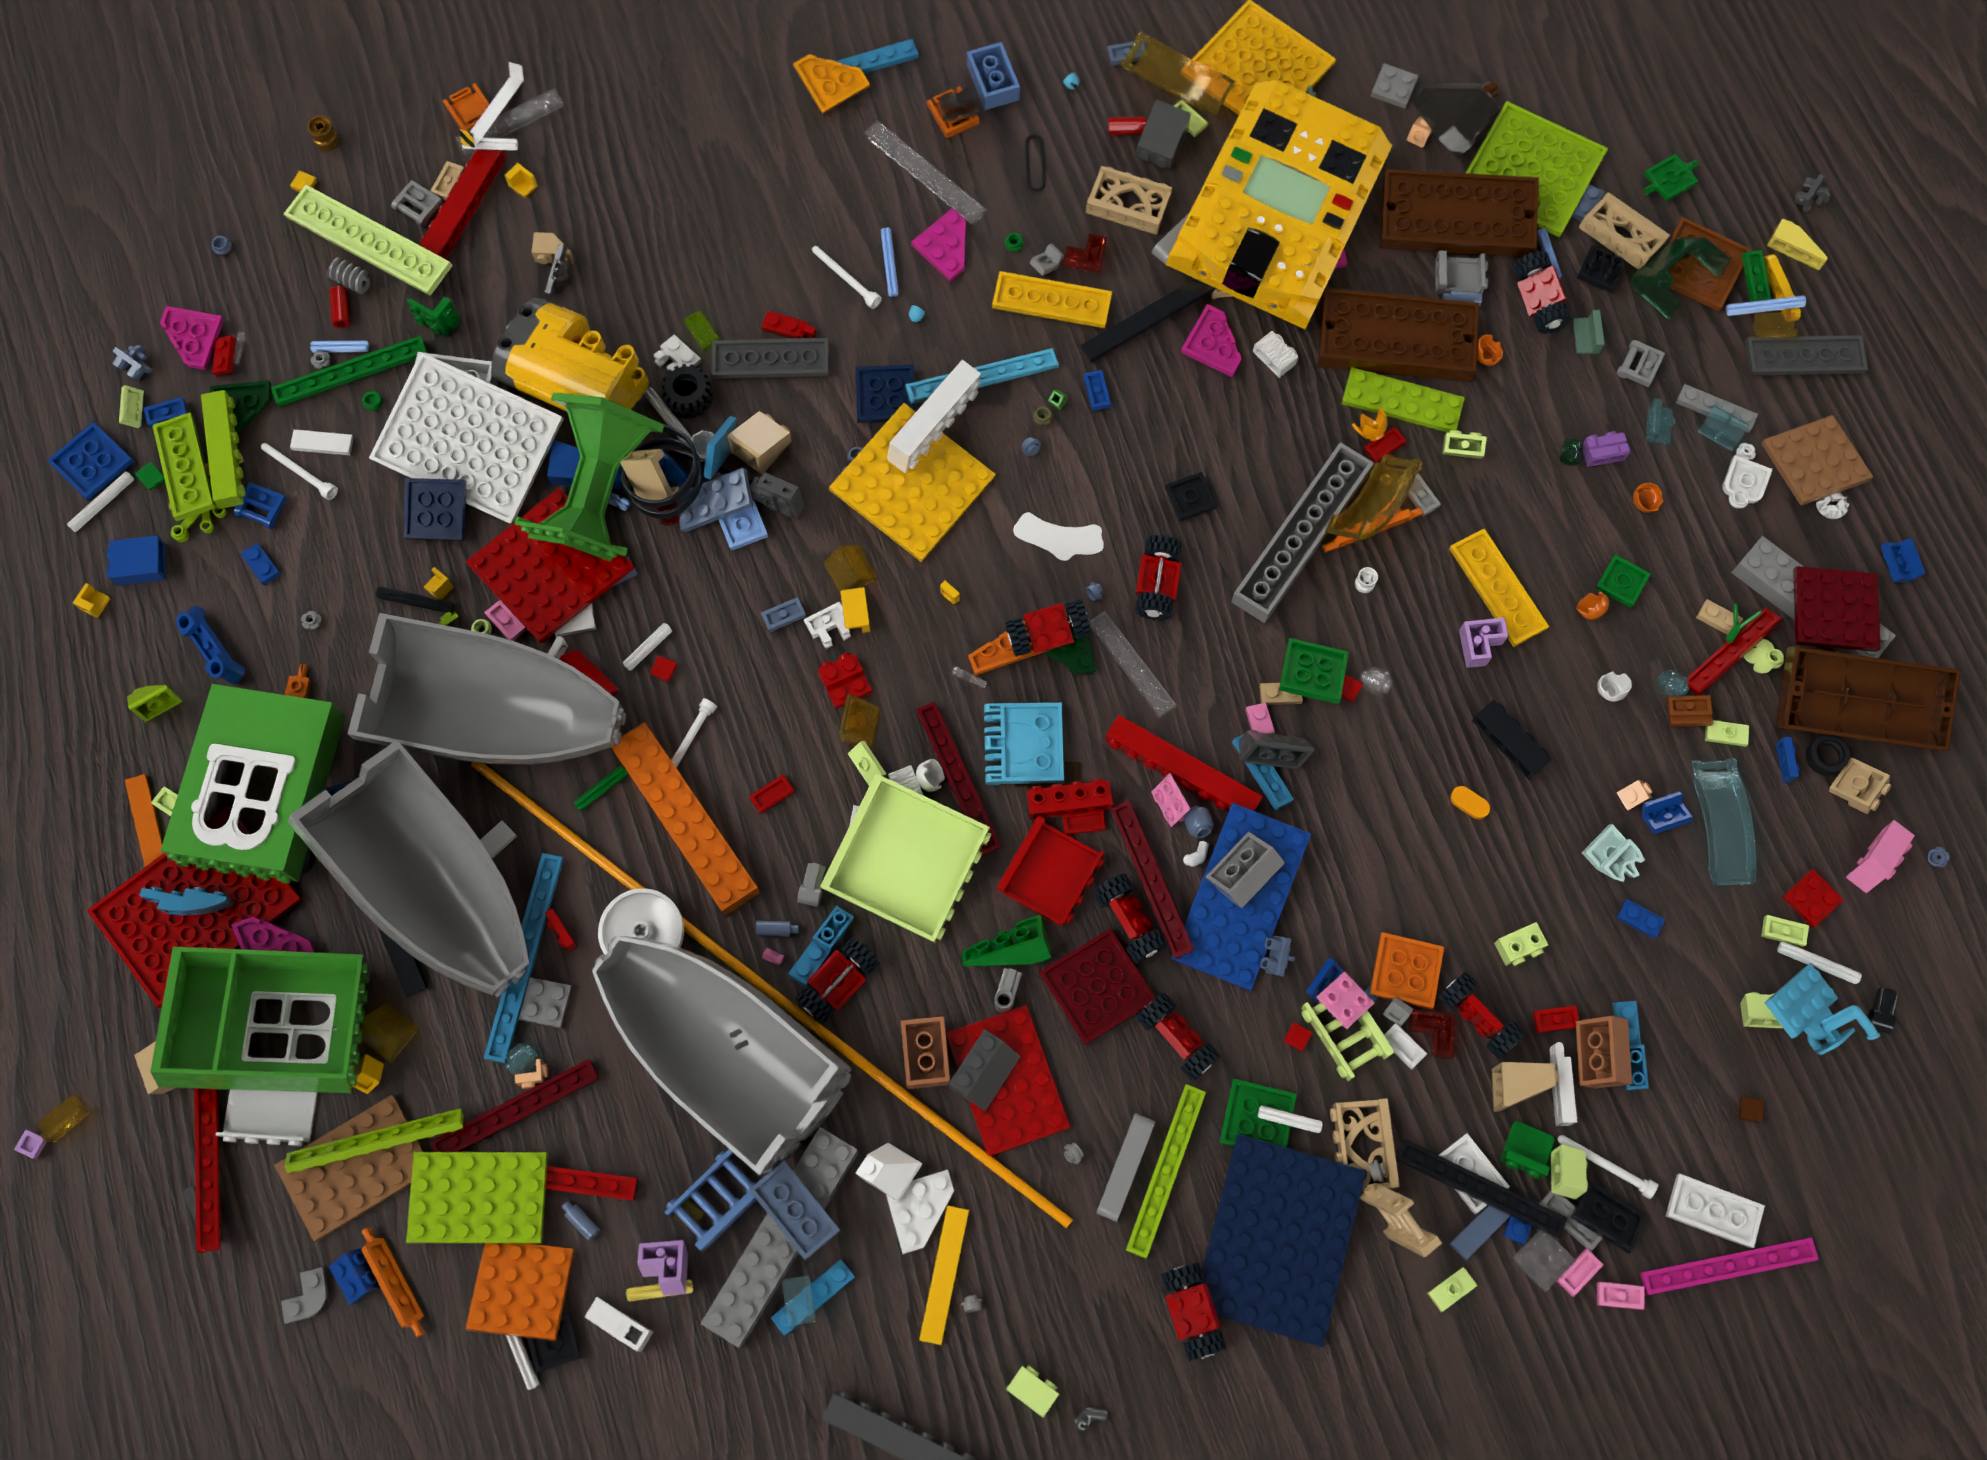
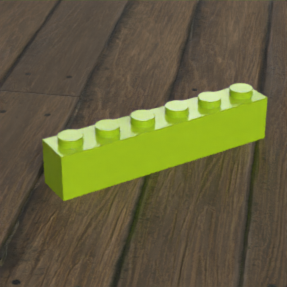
(222, 449)

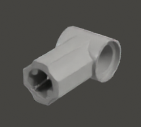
(810, 891)
(1007, 988)

